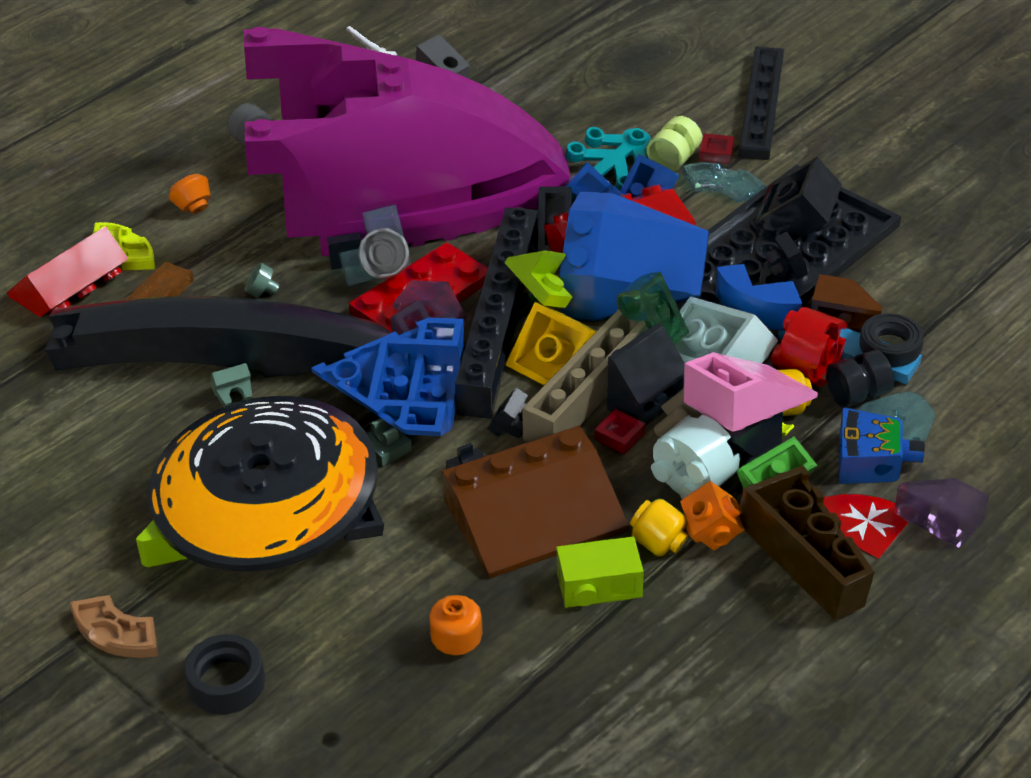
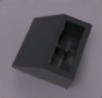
(644, 375)

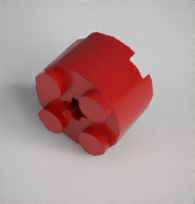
(810, 344)

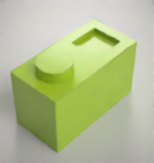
(599, 572)

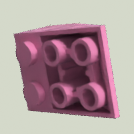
(740, 390)

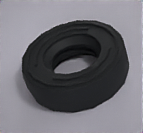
(893, 325)

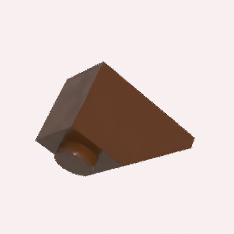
(844, 300)

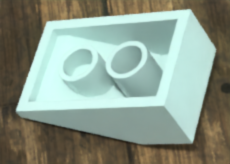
(723, 332)

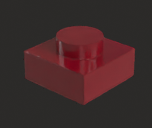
(716, 148)
(619, 431)

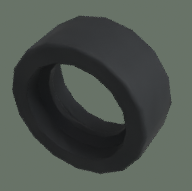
(230, 697)

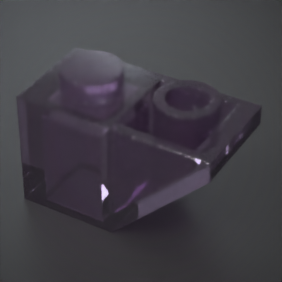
(942, 508)

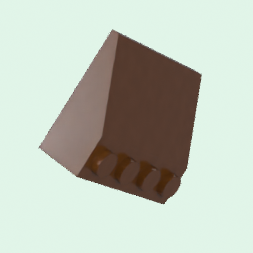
(532, 500)

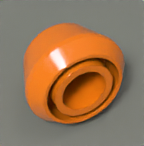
(191, 193)

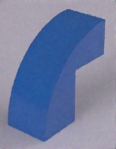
(765, 301)

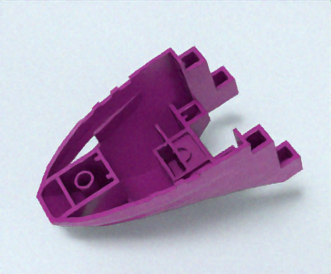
(389, 132)

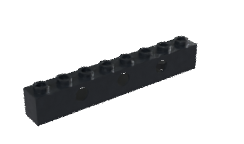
(495, 317)

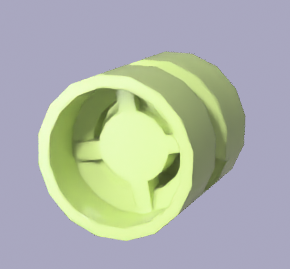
(675, 143)

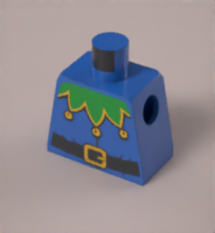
(874, 448)

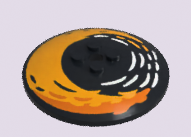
(252, 519)

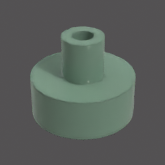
(261, 281)

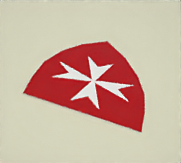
(867, 520)

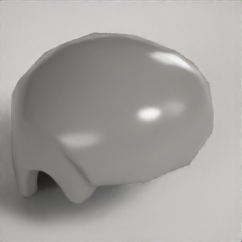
(383, 253)

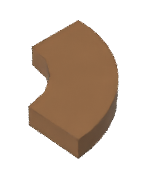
(113, 630)

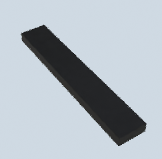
(761, 103)

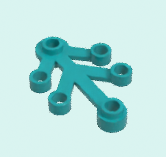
(631, 142)

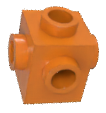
(712, 516)

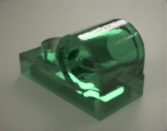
(652, 302)

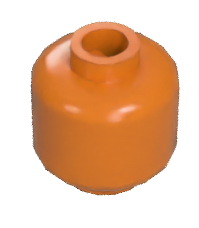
(455, 625)

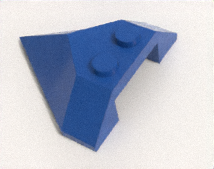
(405, 376)

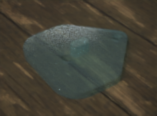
(909, 408)

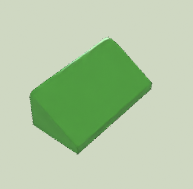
(775, 462)

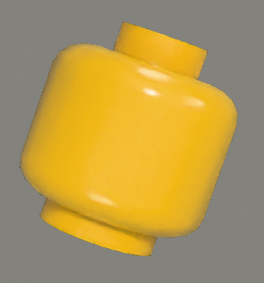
(659, 527)

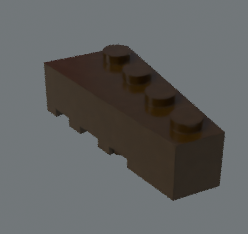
(807, 541)

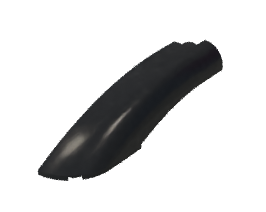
(208, 331)

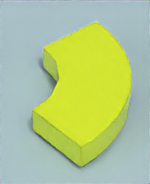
(136, 248)

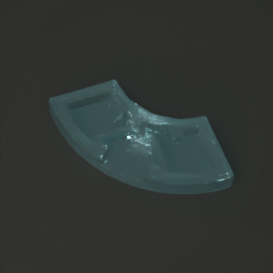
(711, 177)

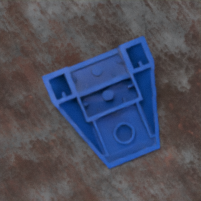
(615, 243)

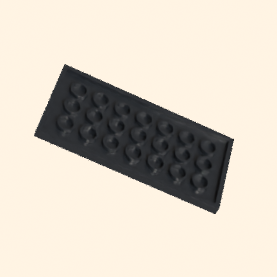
(852, 232)

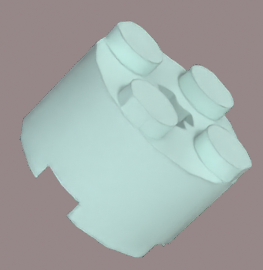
(694, 455)

